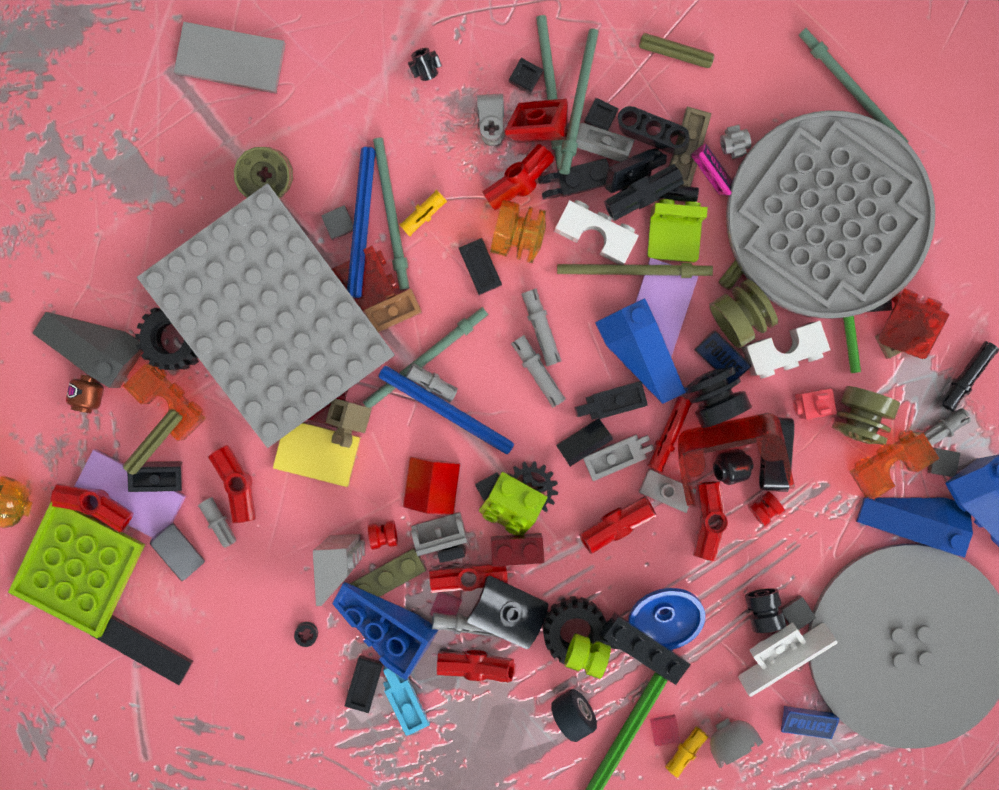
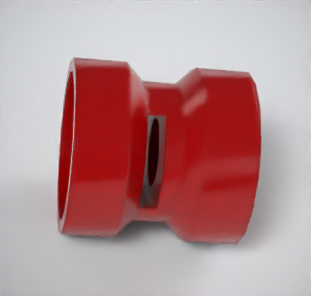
(766, 508)
(382, 535)

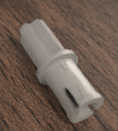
(947, 426)
(217, 522)

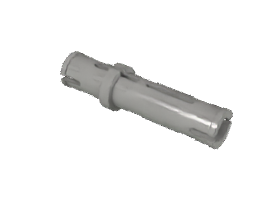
(538, 318)
(538, 371)
(456, 623)

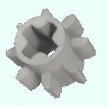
(735, 141)

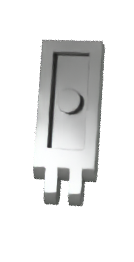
(603, 142)
(617, 456)

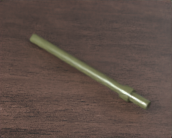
(685, 270)

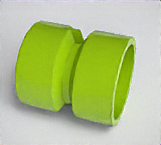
(587, 656)

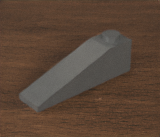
(93, 348)

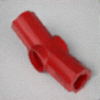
(519, 177)
(78, 499)
(240, 500)
(710, 504)
(617, 524)
(475, 666)

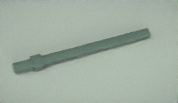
(819, 50)
(548, 75)
(569, 146)
(399, 263)
(465, 326)

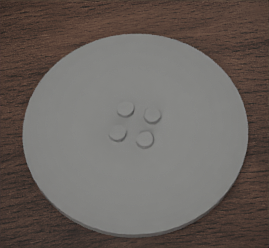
(830, 214)
(910, 647)

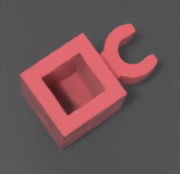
(815, 403)

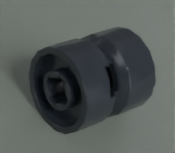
(765, 615)

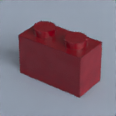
(517, 549)

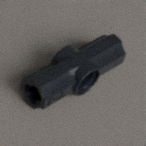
(644, 192)

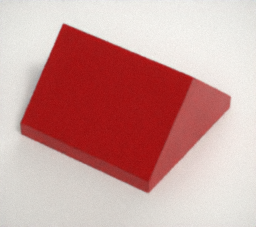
(539, 121)
(431, 486)

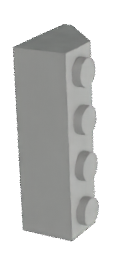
(334, 562)

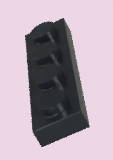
(644, 648)

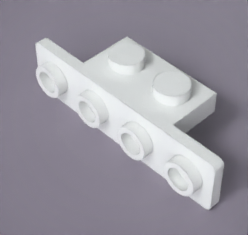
(783, 654)

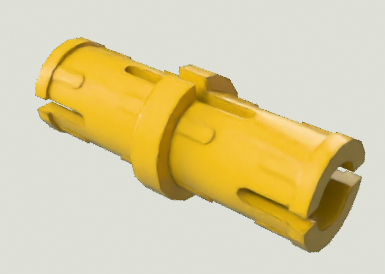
(423, 213)
(686, 751)

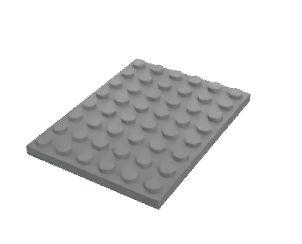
(266, 315)

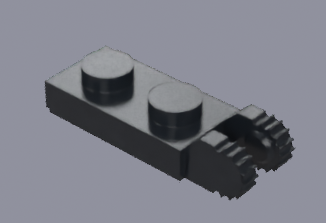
(580, 179)

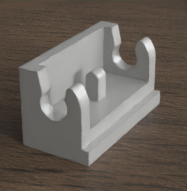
(439, 534)

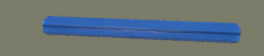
(361, 222)
(446, 409)

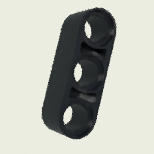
(646, 120)
(773, 474)

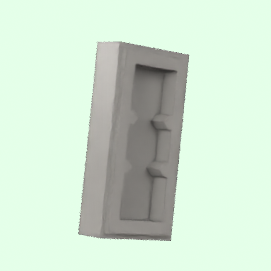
(664, 490)

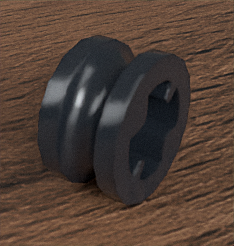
(311, 640)

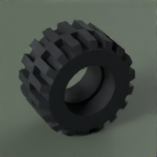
(152, 345)
(569, 610)

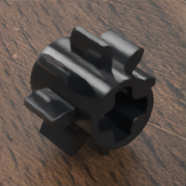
(424, 64)

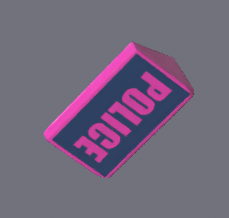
(712, 170)

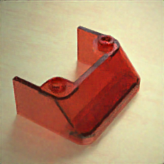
(760, 429)

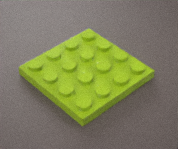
(76, 569)

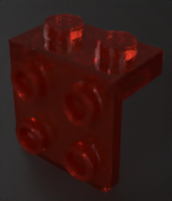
(376, 283)
(913, 324)

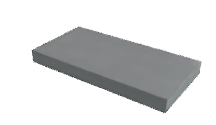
(229, 57)

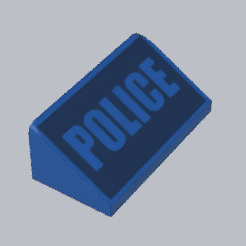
(809, 722)

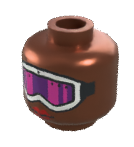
(84, 394)

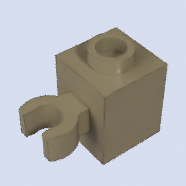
(347, 417)

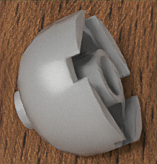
(733, 741)

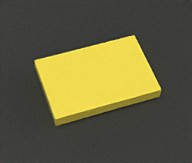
(312, 454)

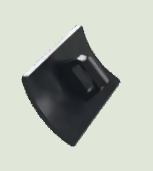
(508, 612)

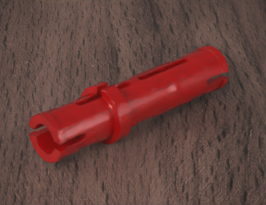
(666, 443)

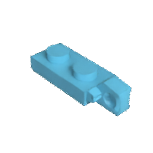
(405, 703)

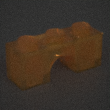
(152, 382)
(874, 473)

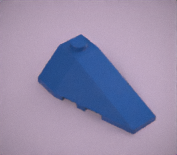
(640, 346)
(977, 492)
(928, 521)
(391, 630)

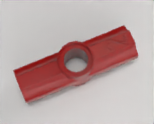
(450, 578)

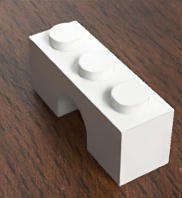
(617, 239)
(807, 342)

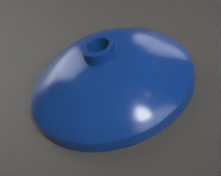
(669, 616)

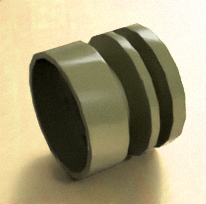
(255, 160)
(747, 311)
(866, 415)

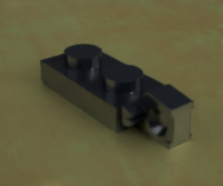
(633, 169)
(613, 401)

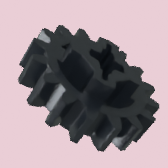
(546, 484)

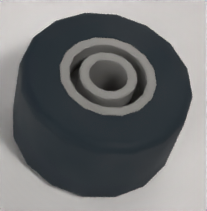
(574, 715)

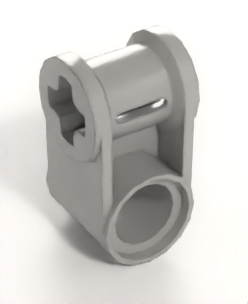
(491, 116)

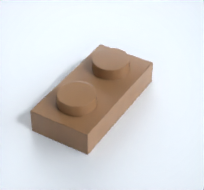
(393, 311)

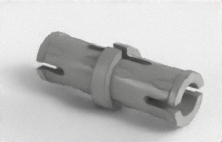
(431, 382)

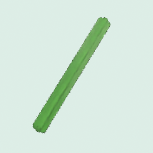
(627, 733)

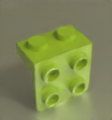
(675, 231)
(513, 505)

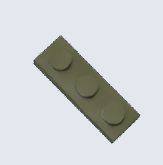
(391, 574)

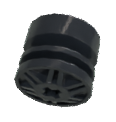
(717, 396)

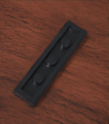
(146, 650)

